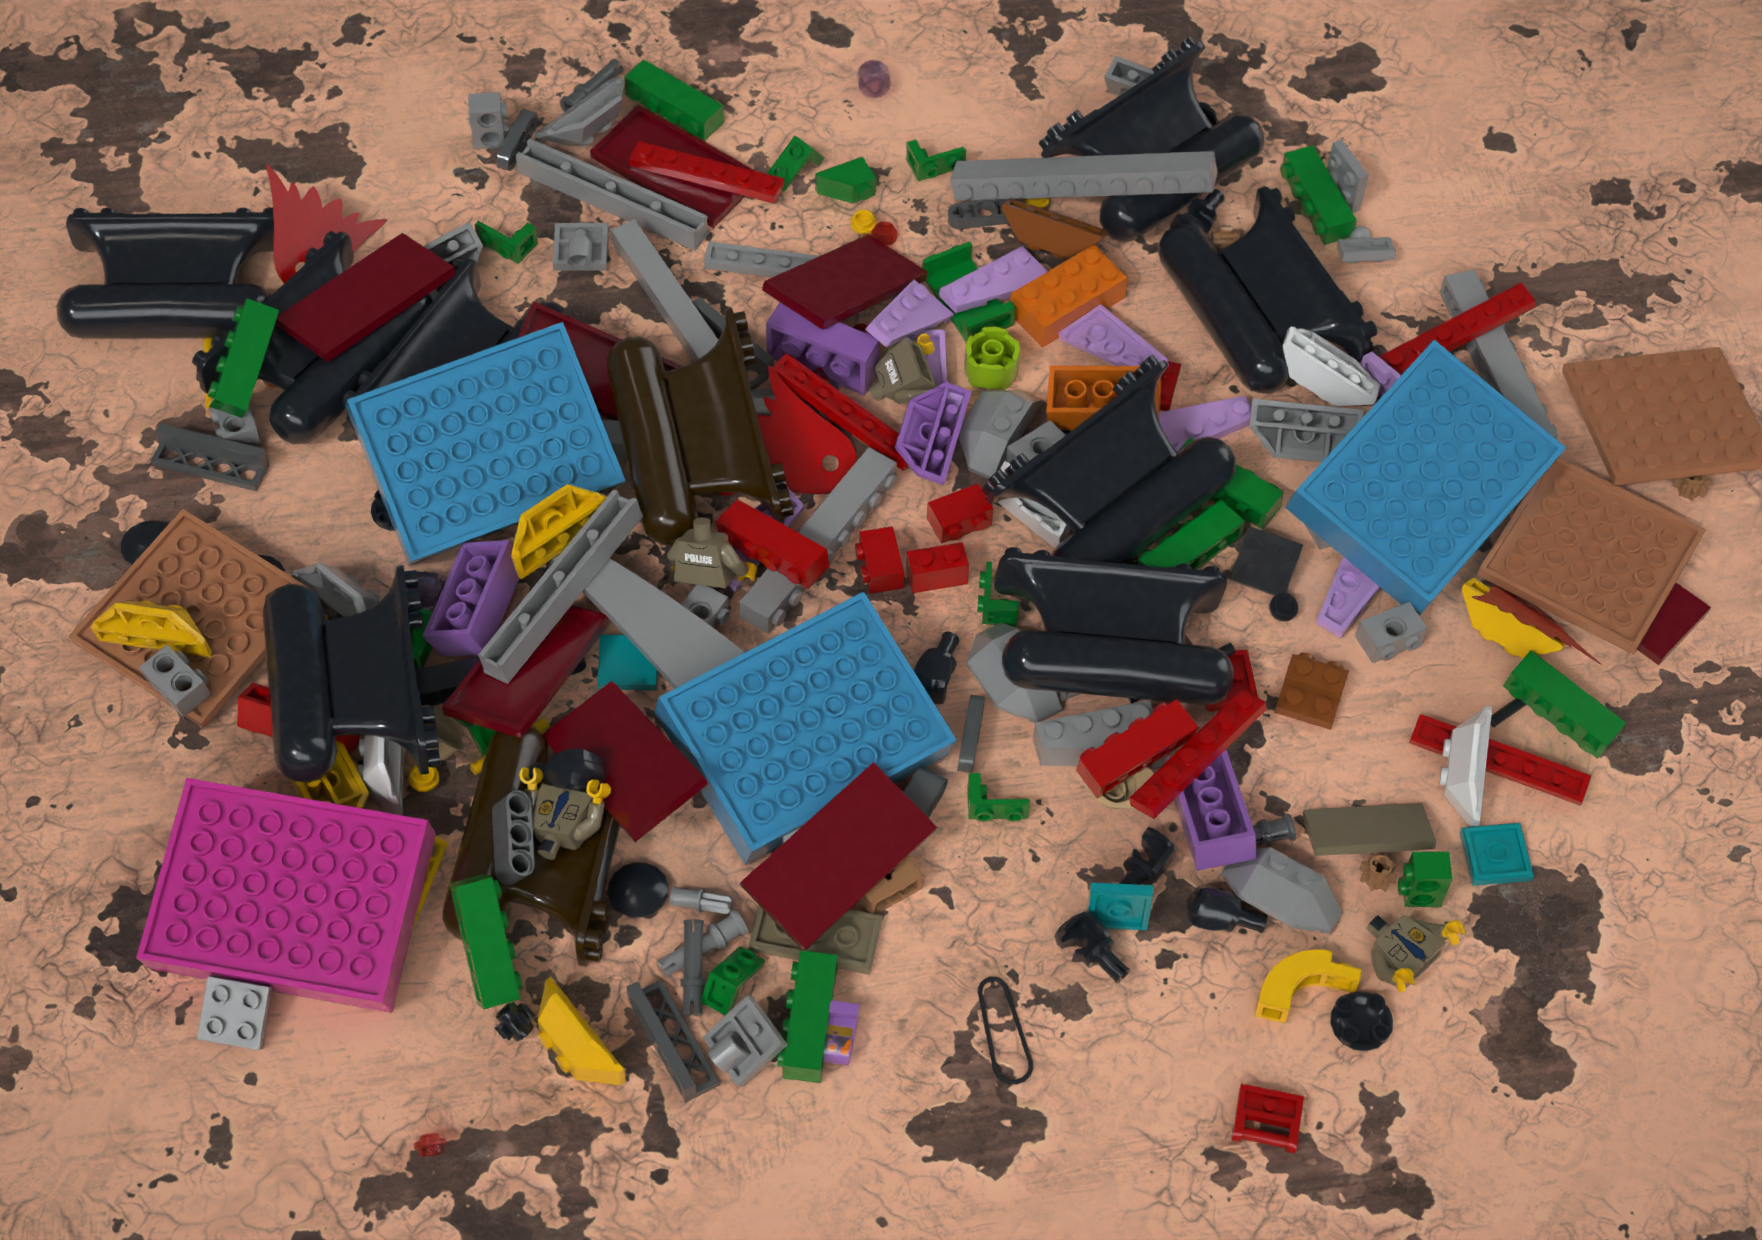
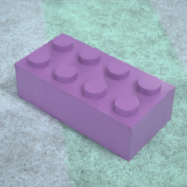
(840, 350)
(473, 599)
(1216, 817)

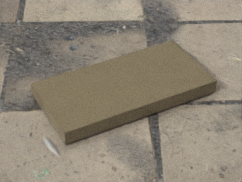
(1369, 829)
(850, 938)

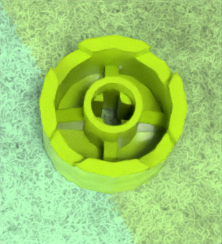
(991, 359)

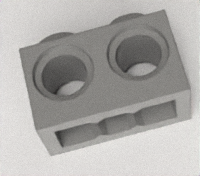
(487, 120)
(236, 428)
(172, 683)

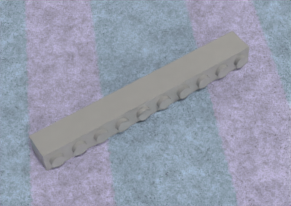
(1084, 176)

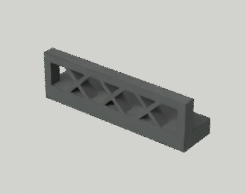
(716, 324)
(218, 450)
(666, 1043)

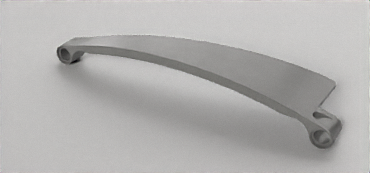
(660, 627)

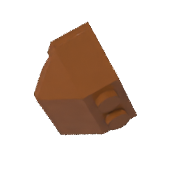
(1049, 230)

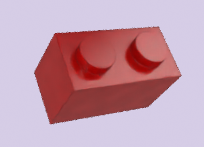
(959, 513)
(881, 560)
(937, 567)

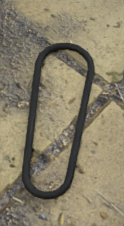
(988, 1034)

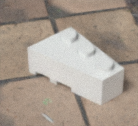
(1036, 517)

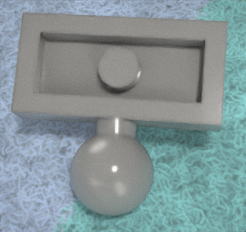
(1364, 248)

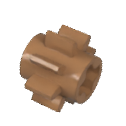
(1224, 236)
(1692, 486)
(1377, 864)

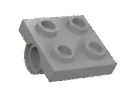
(1347, 175)
(580, 247)
(234, 1012)
(744, 1041)

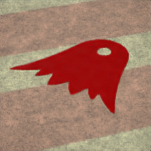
(305, 223)
(801, 442)
(1528, 615)

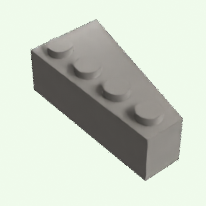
(1066, 738)

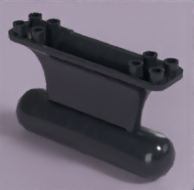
(1150, 119)
(163, 273)
(1260, 289)
(446, 331)
(310, 383)
(1119, 475)
(1113, 629)
(344, 678)

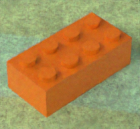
(1067, 294)
(1082, 391)

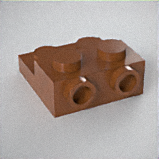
(1312, 690)

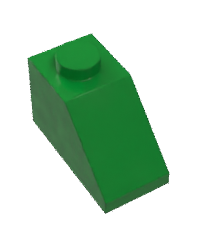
(847, 181)

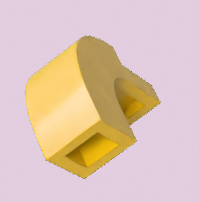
(1298, 972)

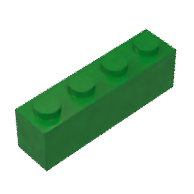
(673, 100)
(1318, 194)
(243, 359)
(1250, 496)
(1197, 539)
(1563, 704)
(485, 940)
(808, 1017)

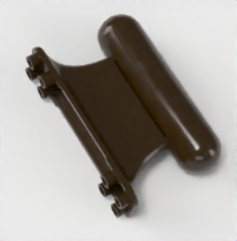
(692, 430)
(563, 887)

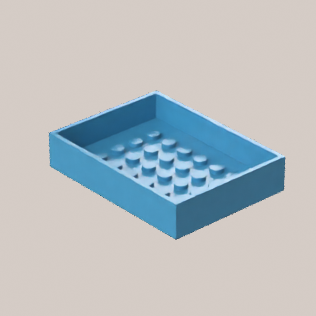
(482, 441)
(1425, 477)
(801, 722)

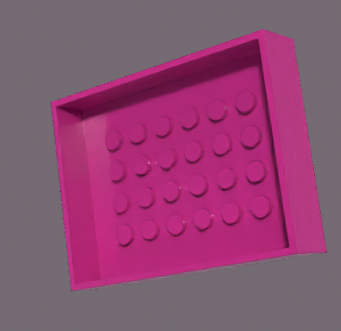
(288, 894)

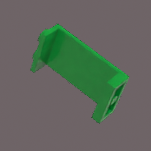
(953, 265)

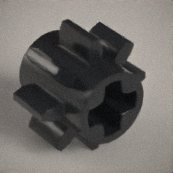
(514, 1021)

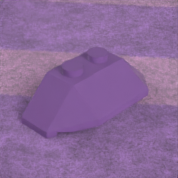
(932, 430)

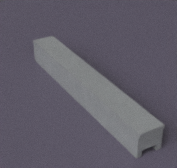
(612, 194)
(663, 290)
(559, 587)

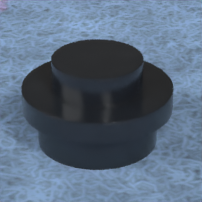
(1283, 607)

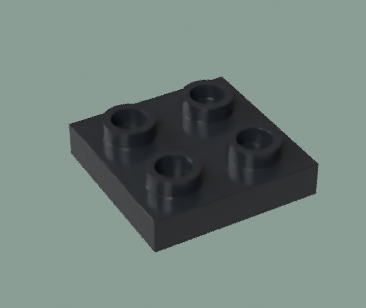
(1266, 562)

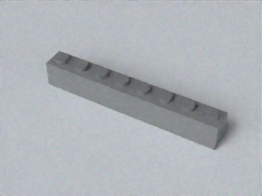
(1493, 351)
(830, 527)

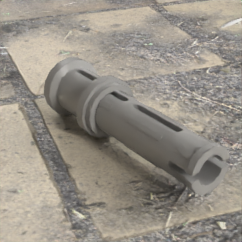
(715, 936)

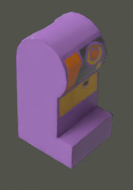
(841, 1032)

